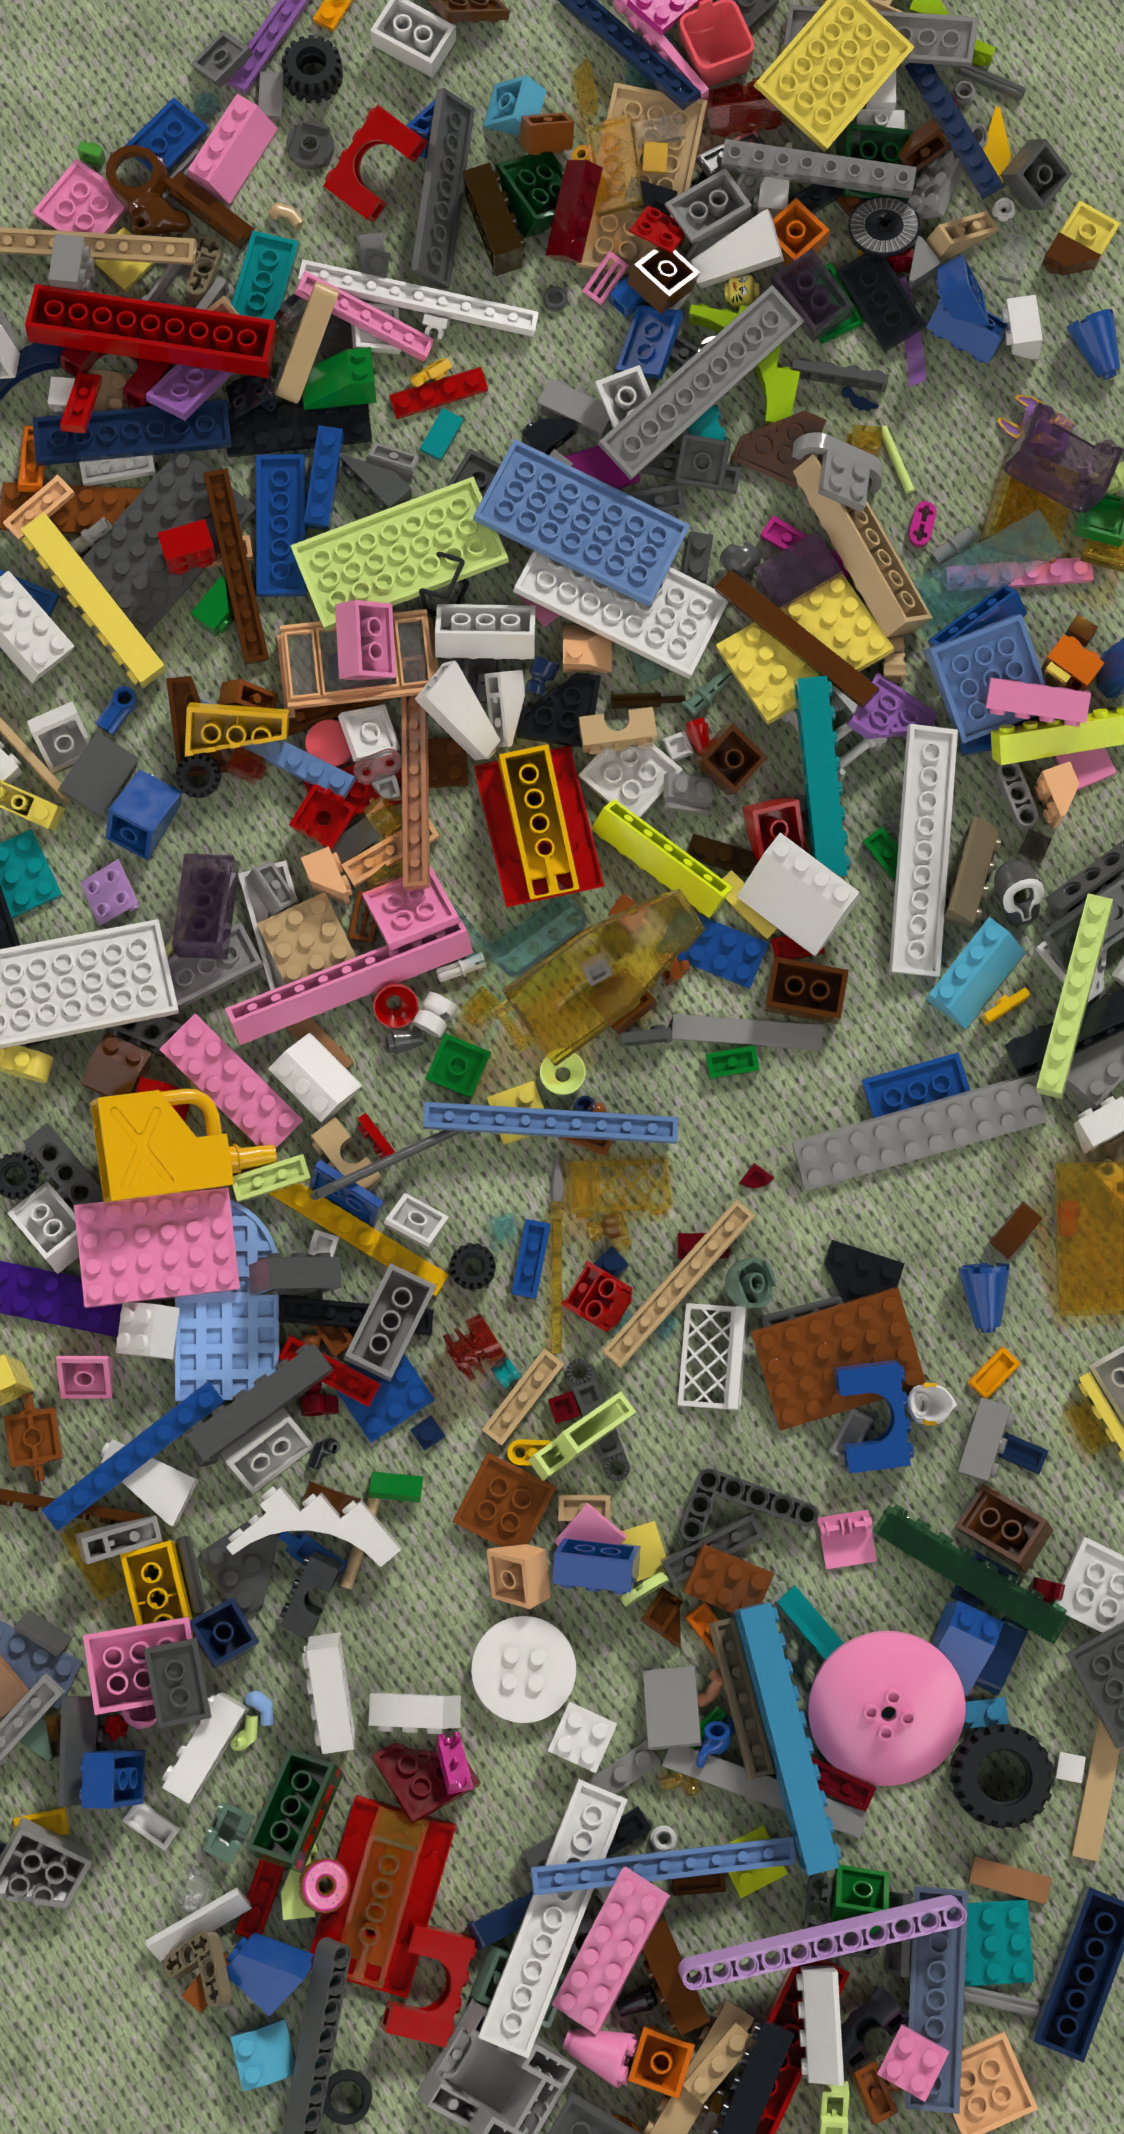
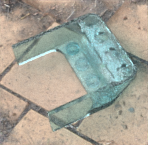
(534, 937)

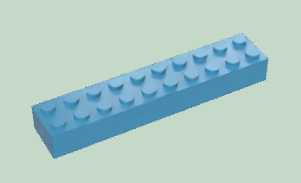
(786, 1738)

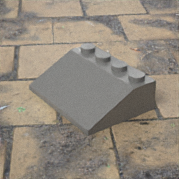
(1097, 1068)

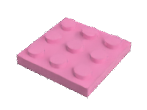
(80, 203)
(410, 914)

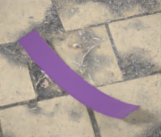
(914, 351)

